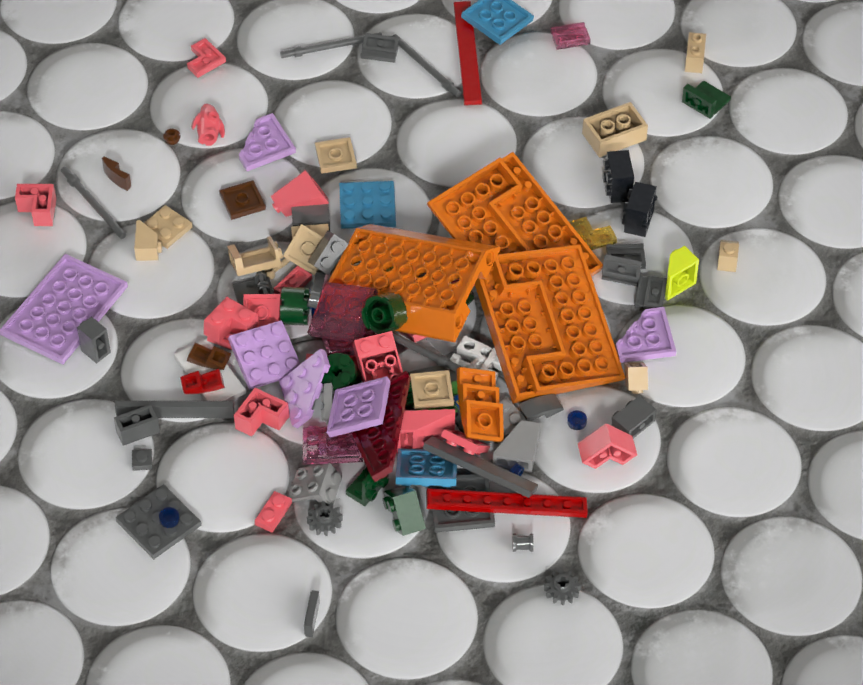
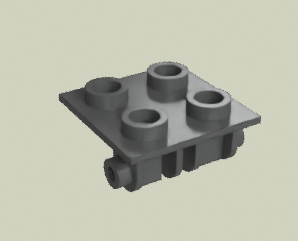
(259, 285)

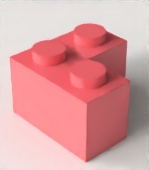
(37, 199)
(228, 318)
(260, 409)
(607, 444)

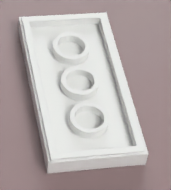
(233, 387)

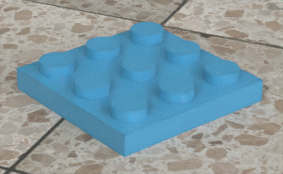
(497, 18)
(367, 204)
(424, 469)

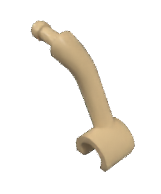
(271, 272)

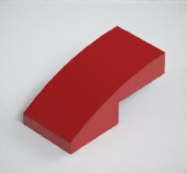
(196, 383)

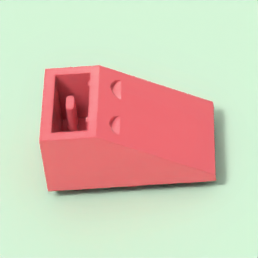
(377, 356)
(422, 425)

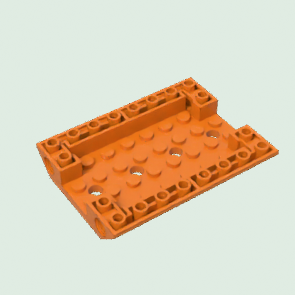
(431, 302)

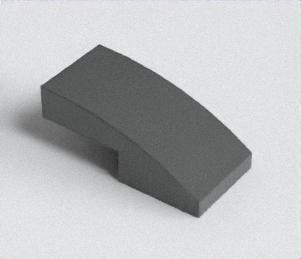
(539, 406)

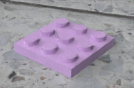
(264, 354)
(358, 407)

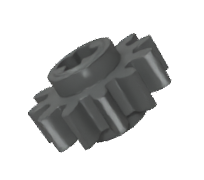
(324, 518)
(562, 587)

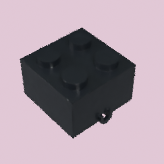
(618, 175)
(639, 209)

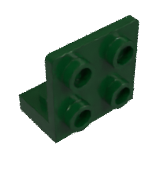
(705, 98)
(365, 488)

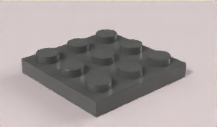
(463, 520)
(143, 522)

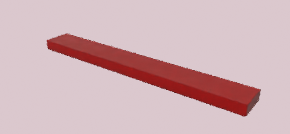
(467, 56)
(506, 503)

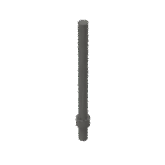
(298, 51)
(447, 84)
(74, 181)
(442, 360)

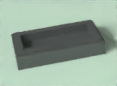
(311, 614)

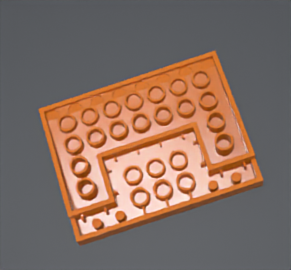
(507, 210)
(547, 323)

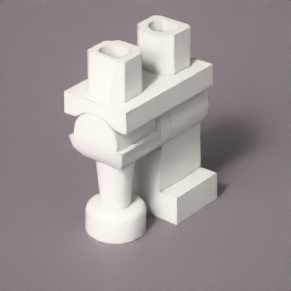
(479, 354)

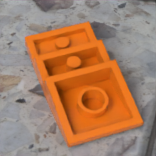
(480, 405)

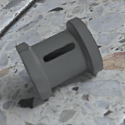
(522, 542)

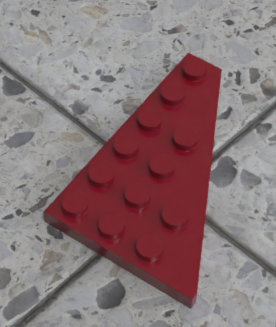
(380, 442)

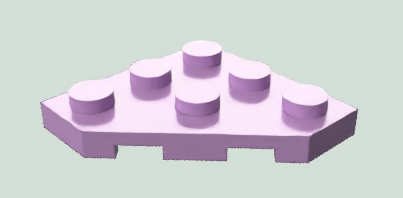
(265, 143)
(647, 338)
(304, 386)

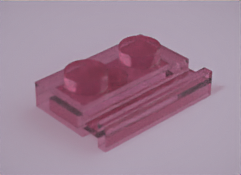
(570, 35)

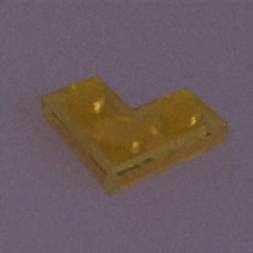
(594, 238)

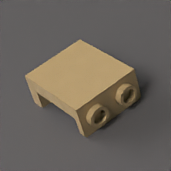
(255, 260)

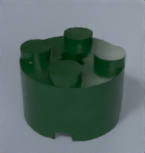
(294, 306)
(384, 313)
(342, 371)

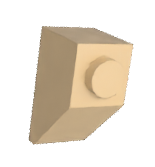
(146, 243)
(728, 255)
(636, 376)

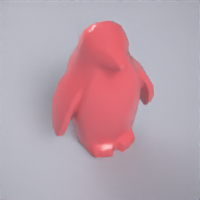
(208, 125)

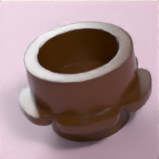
(171, 136)

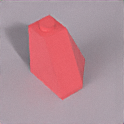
(298, 192)

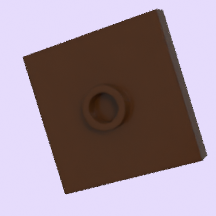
(242, 200)

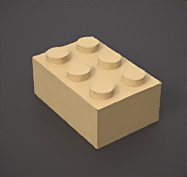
(615, 129)

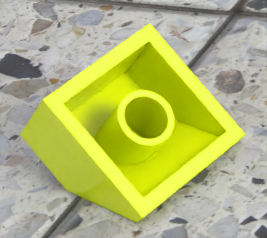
(681, 271)

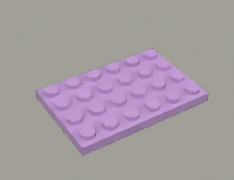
(59, 304)

